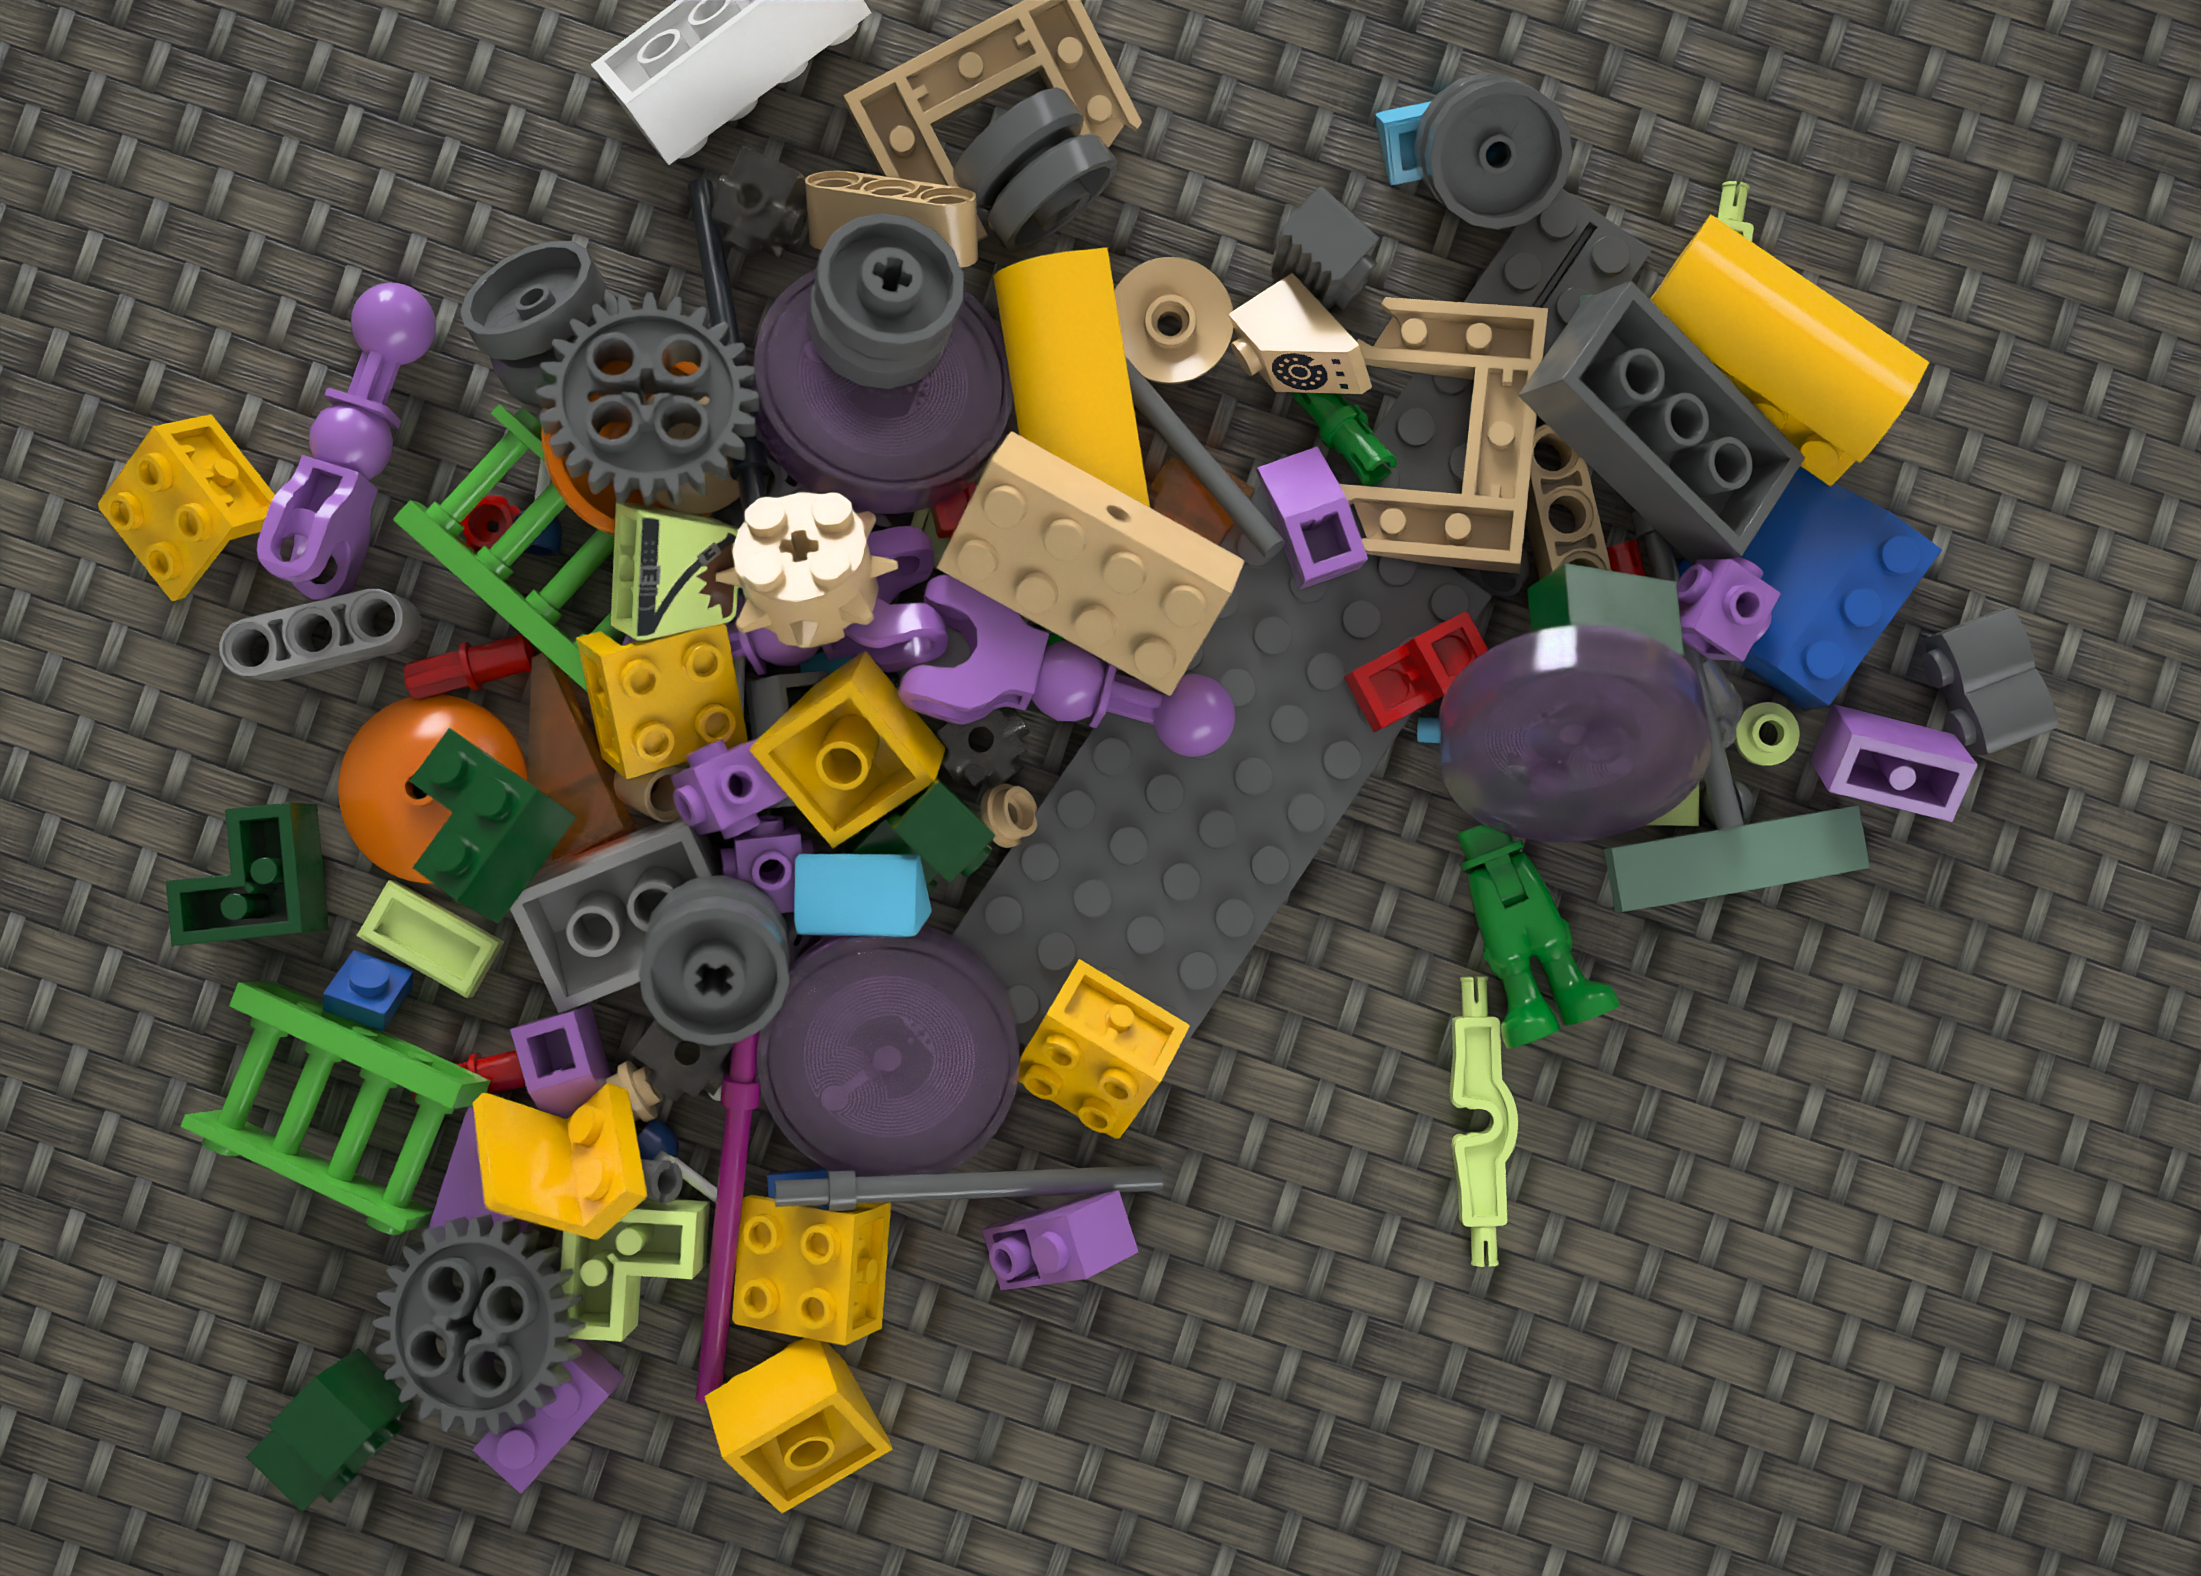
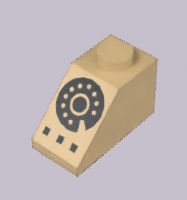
(1297, 343)

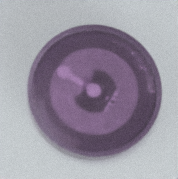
(879, 444)
(1574, 734)
(890, 1054)

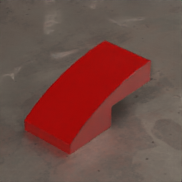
(1415, 671)

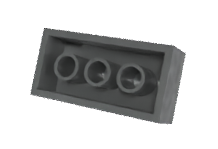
(1662, 425)

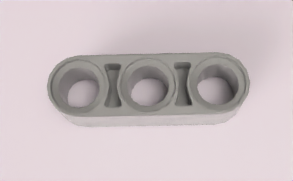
(292, 628)

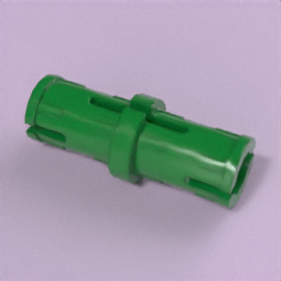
(1347, 431)

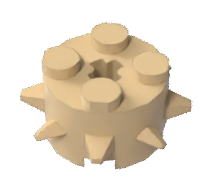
(805, 568)

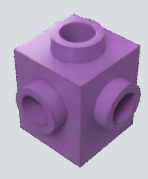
(1724, 607)
(724, 789)
(767, 841)

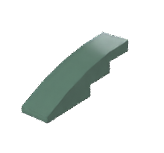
(1736, 859)

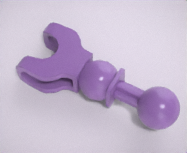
(350, 443)
(896, 636)
(1064, 681)

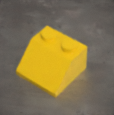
(850, 750)
(796, 1423)

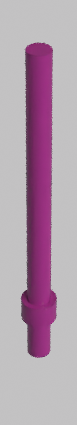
(739, 1095)

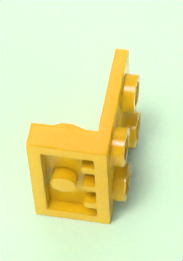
(185, 501)
(661, 697)
(1100, 1050)
(561, 1170)
(811, 1269)

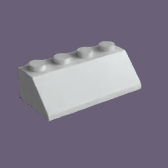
(715, 60)

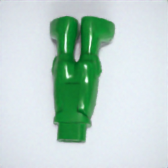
(1523, 922)

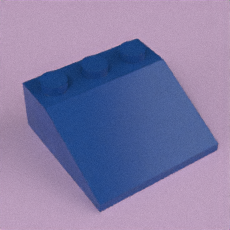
(1840, 581)

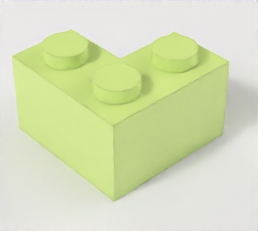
(646, 1242)

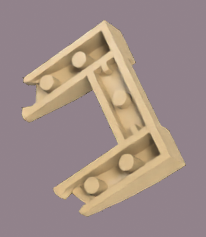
(1031, 37)
(1500, 353)

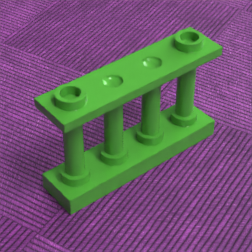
(489, 569)
(383, 1064)

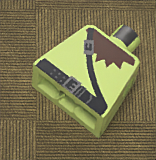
(669, 570)

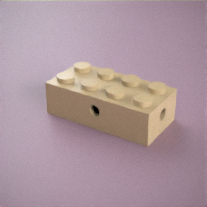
(1090, 563)

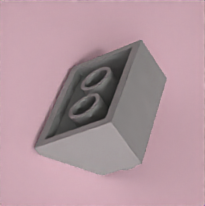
(593, 910)

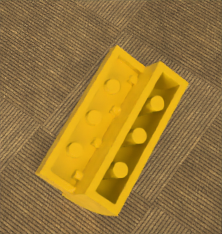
(1790, 348)
(1071, 365)

